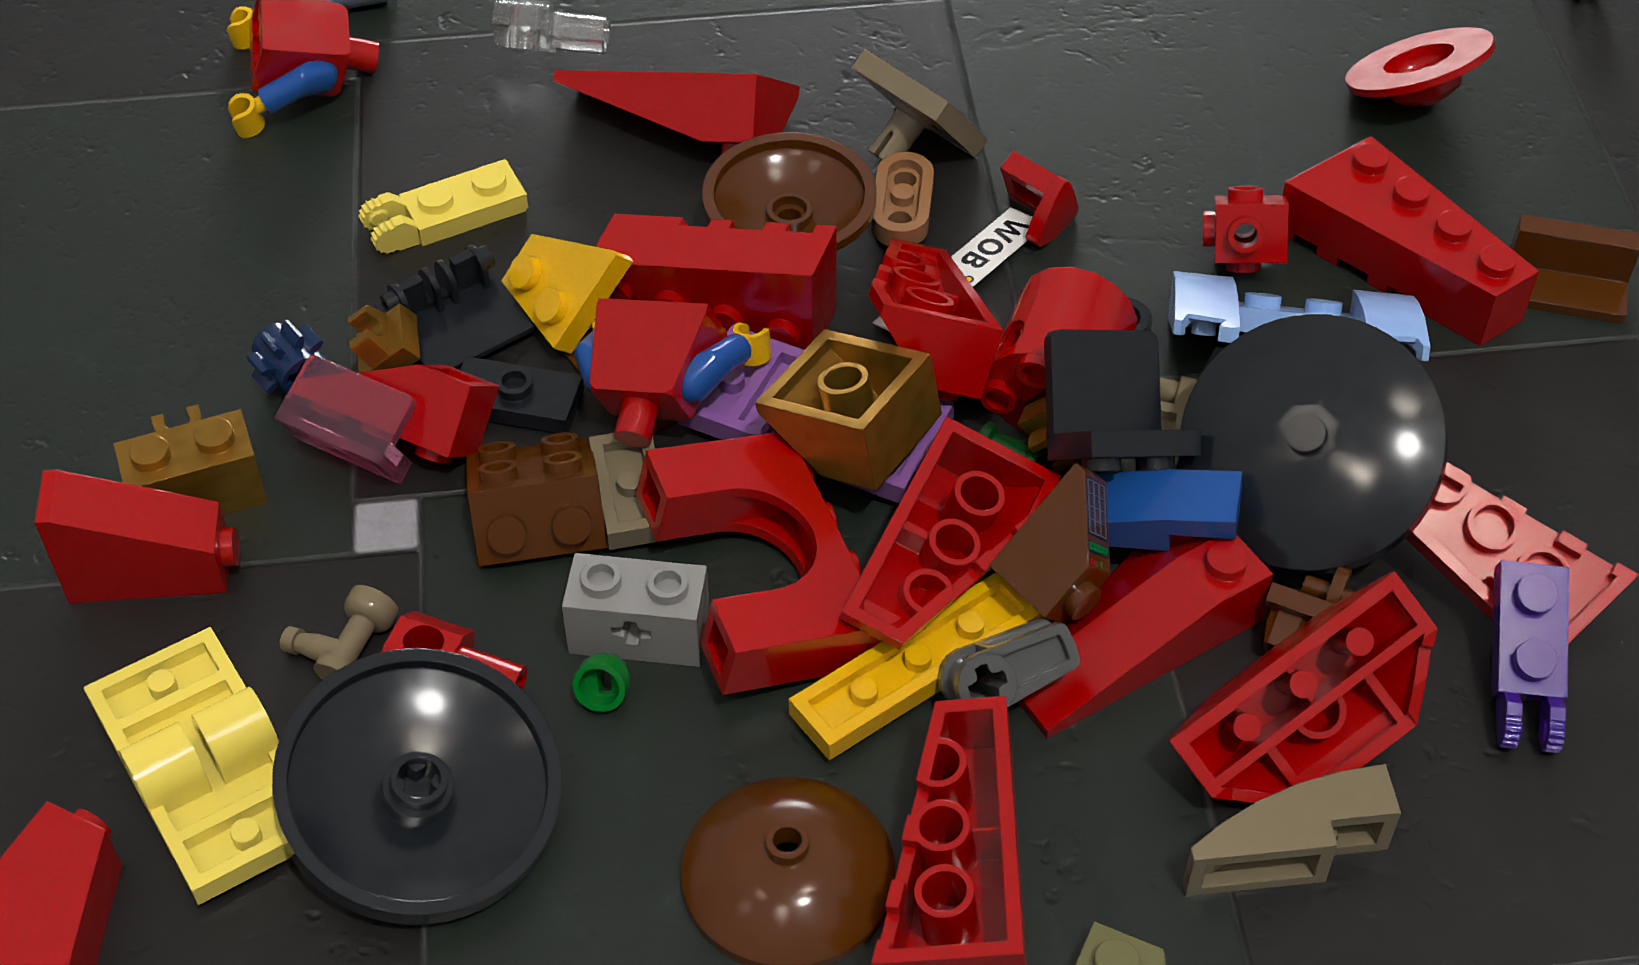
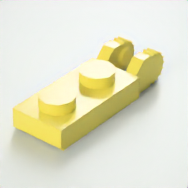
(444, 208)

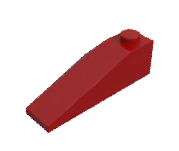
(939, 313)
(945, 532)
(1152, 619)

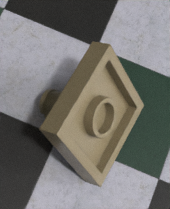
(916, 110)

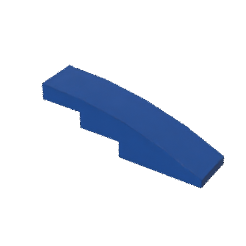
(1156, 504)

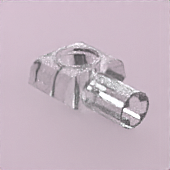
(548, 28)

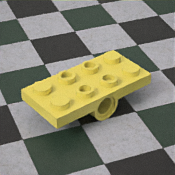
(197, 759)

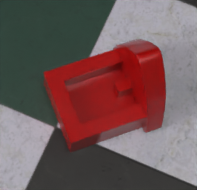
(1042, 192)

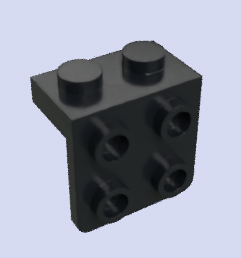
(1108, 401)

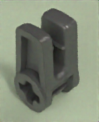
(1013, 660)

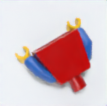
(294, 54)
(660, 361)

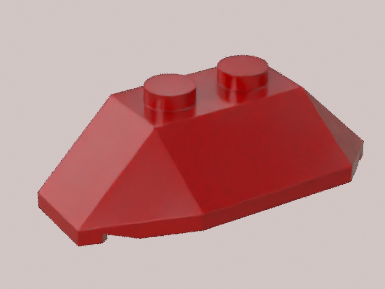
(1316, 699)

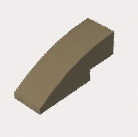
(1296, 833)

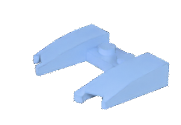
(1213, 301)

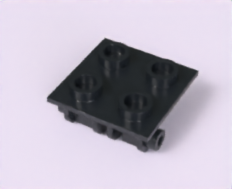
(459, 308)

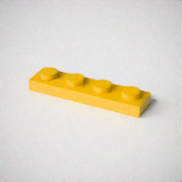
(892, 681)

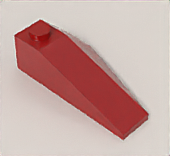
(701, 105)

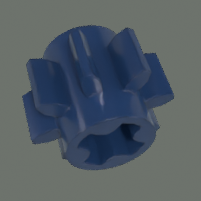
(281, 353)

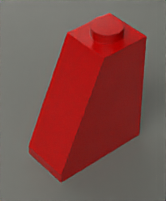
(132, 540)
(57, 889)

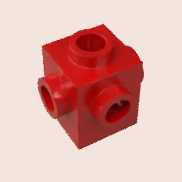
(1266, 240)

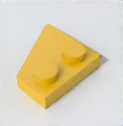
(561, 285)

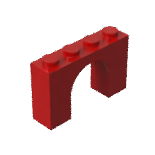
(771, 493)

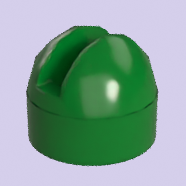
(589, 682)

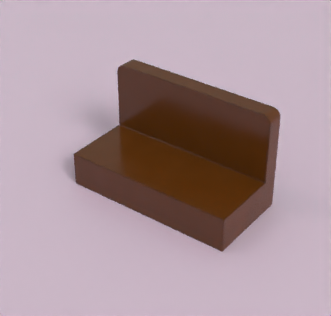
(1579, 267)

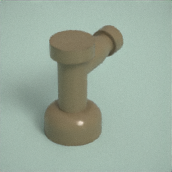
(367, 612)

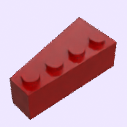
(1410, 240)
(743, 274)
(960, 855)

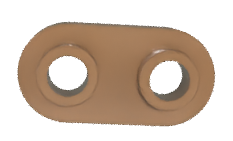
(903, 198)

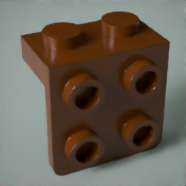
(534, 499)

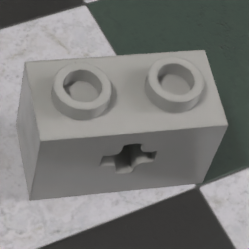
(636, 609)

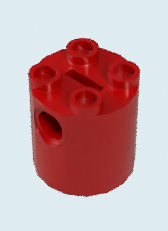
(1047, 303)

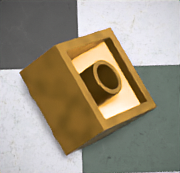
(853, 406)

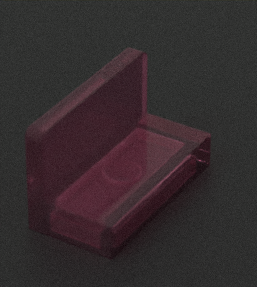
(348, 417)

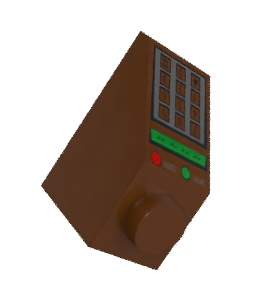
(1062, 549)

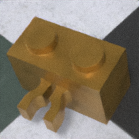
(196, 459)

